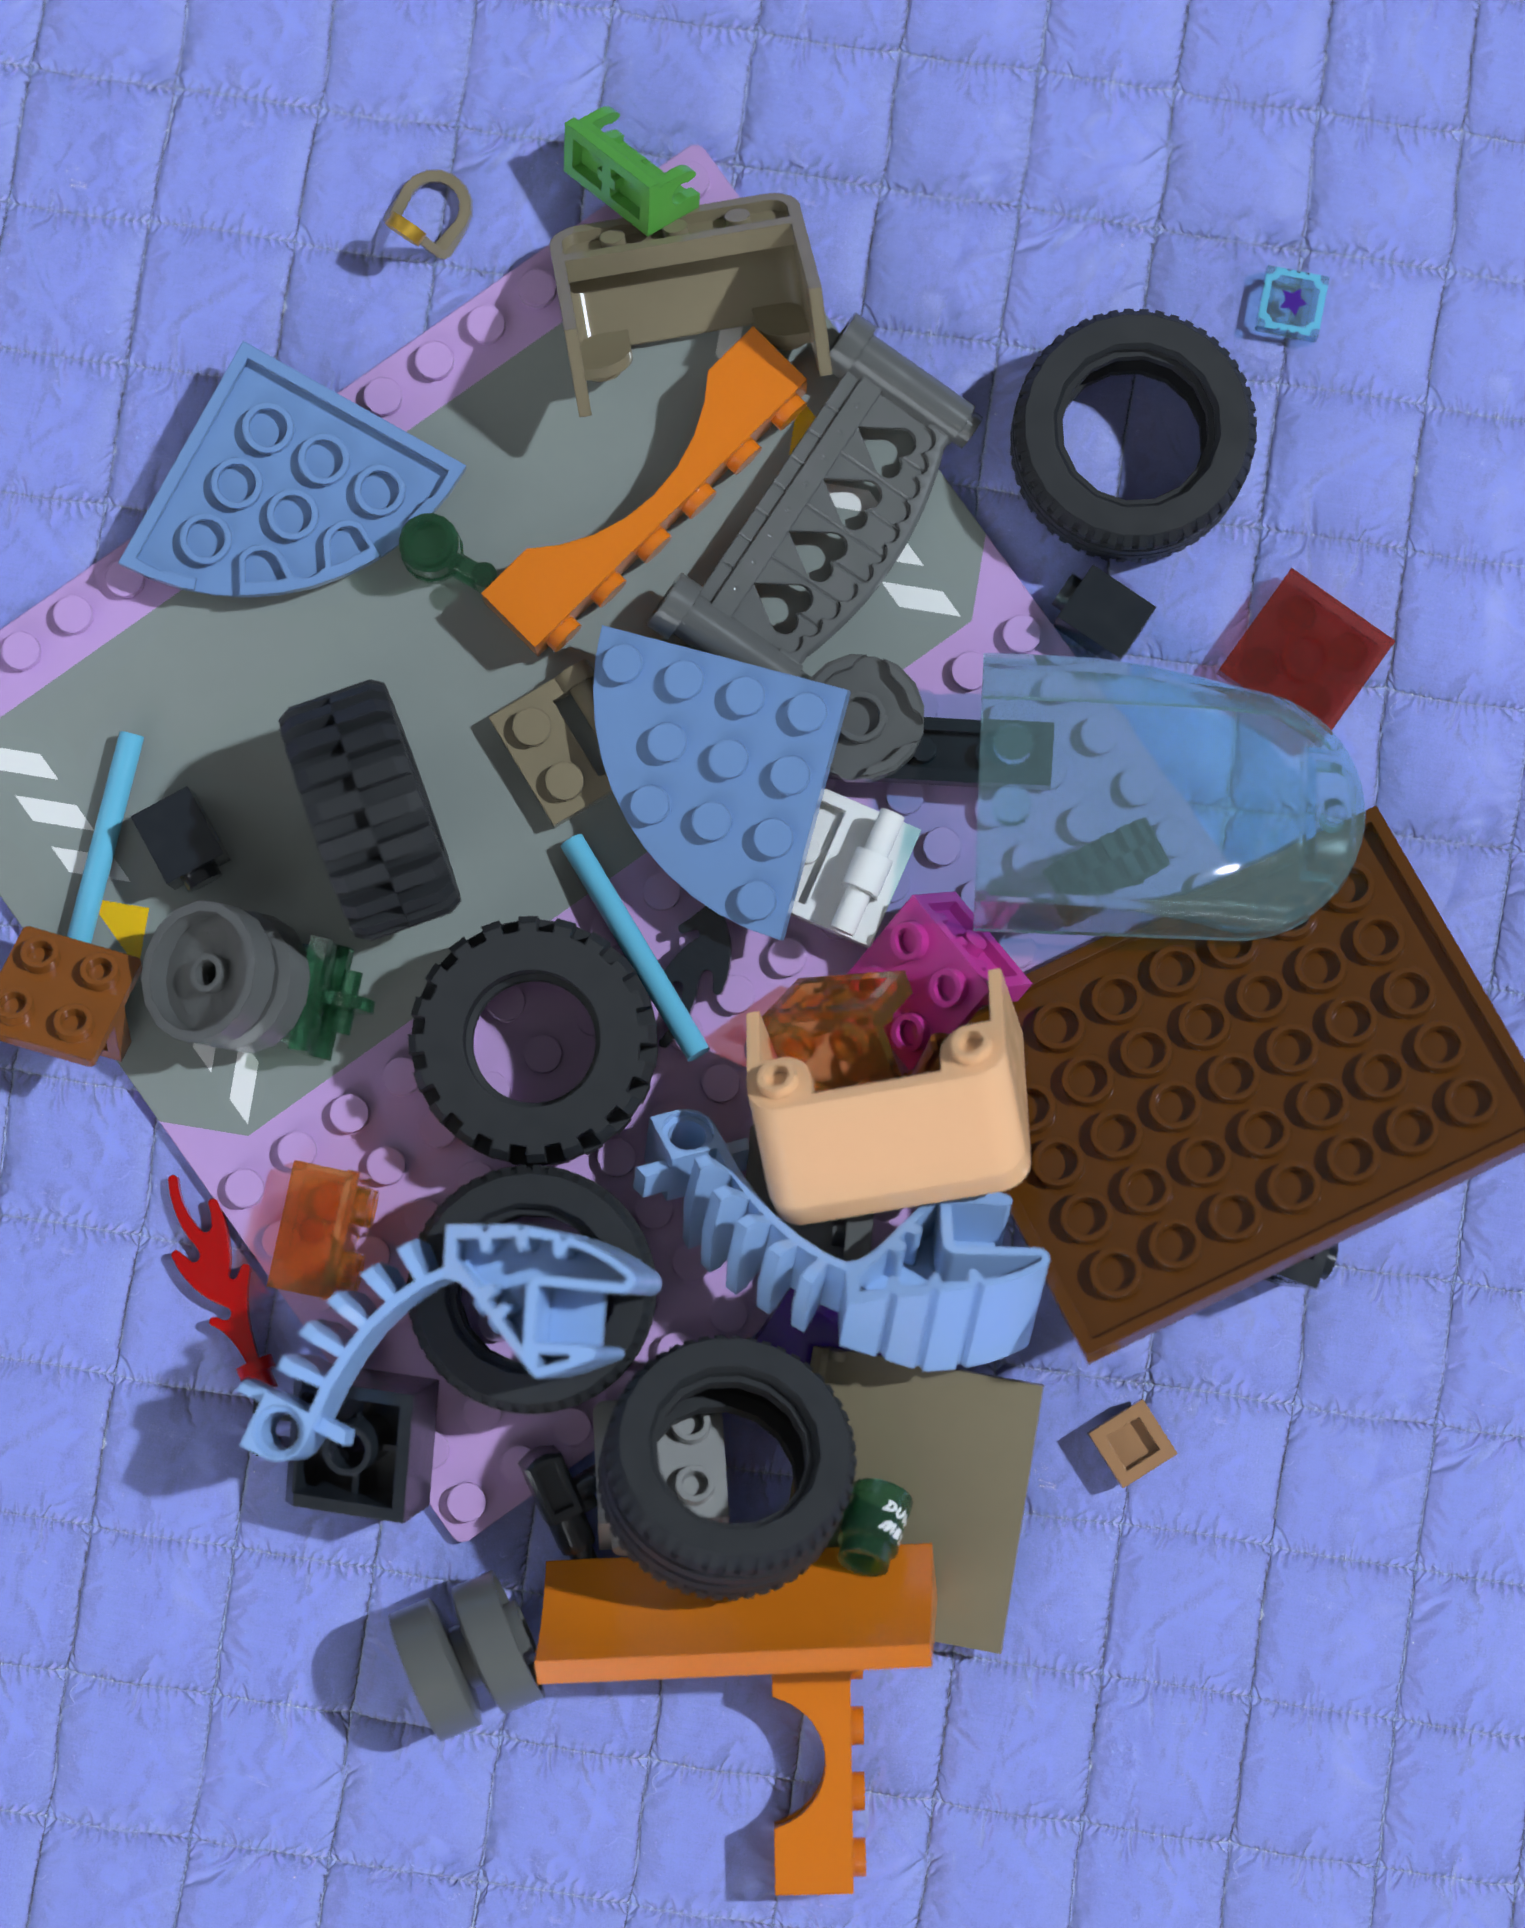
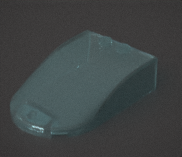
(1154, 804)

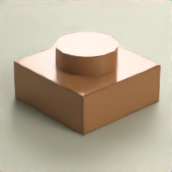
(1132, 1443)

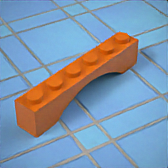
(555, 584)

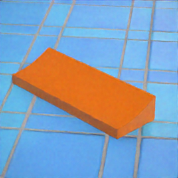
(621, 1624)

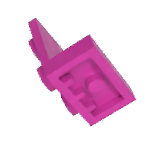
(944, 967)

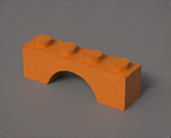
(817, 1842)

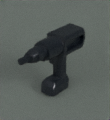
(562, 1499)

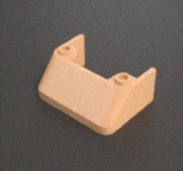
(898, 1137)

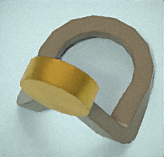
(453, 235)

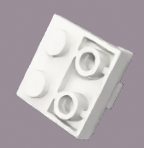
(853, 867)

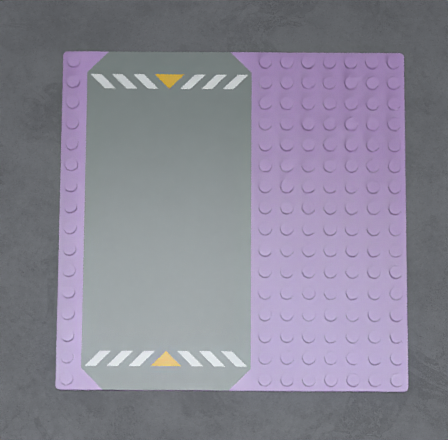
(219, 672)

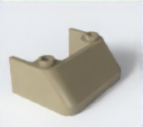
(698, 275)

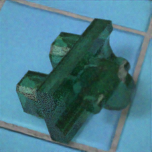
(330, 1000)

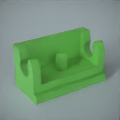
(624, 176)

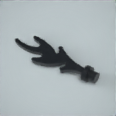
(706, 953)

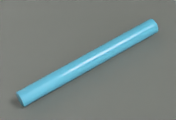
(105, 836)
(635, 947)

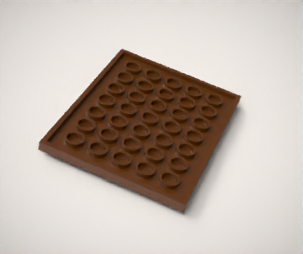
(1252, 1098)

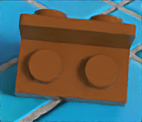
(66, 997)

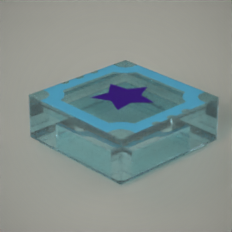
(1291, 303)

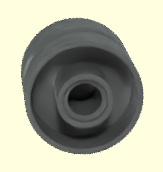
(449, 1662)

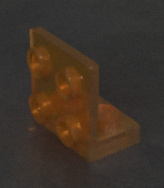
(838, 1026)
(322, 1230)

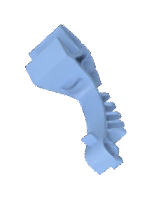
(532, 1283)
(924, 1298)

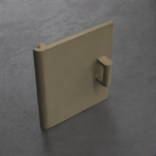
(965, 1459)

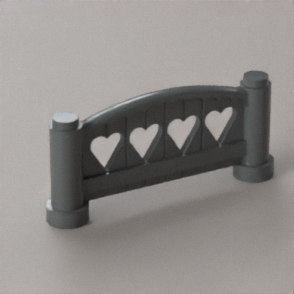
(874, 392)

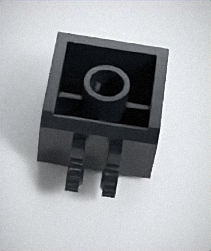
(386, 1468)

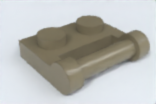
(548, 749)

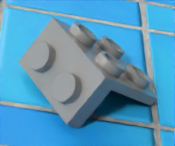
(689, 1460)

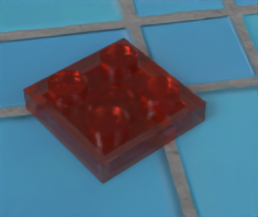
(1307, 650)

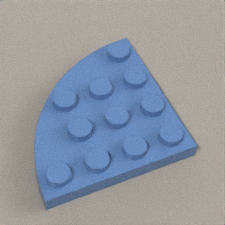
(284, 488)
(717, 769)

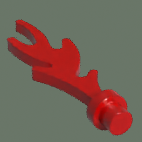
(213, 1280)

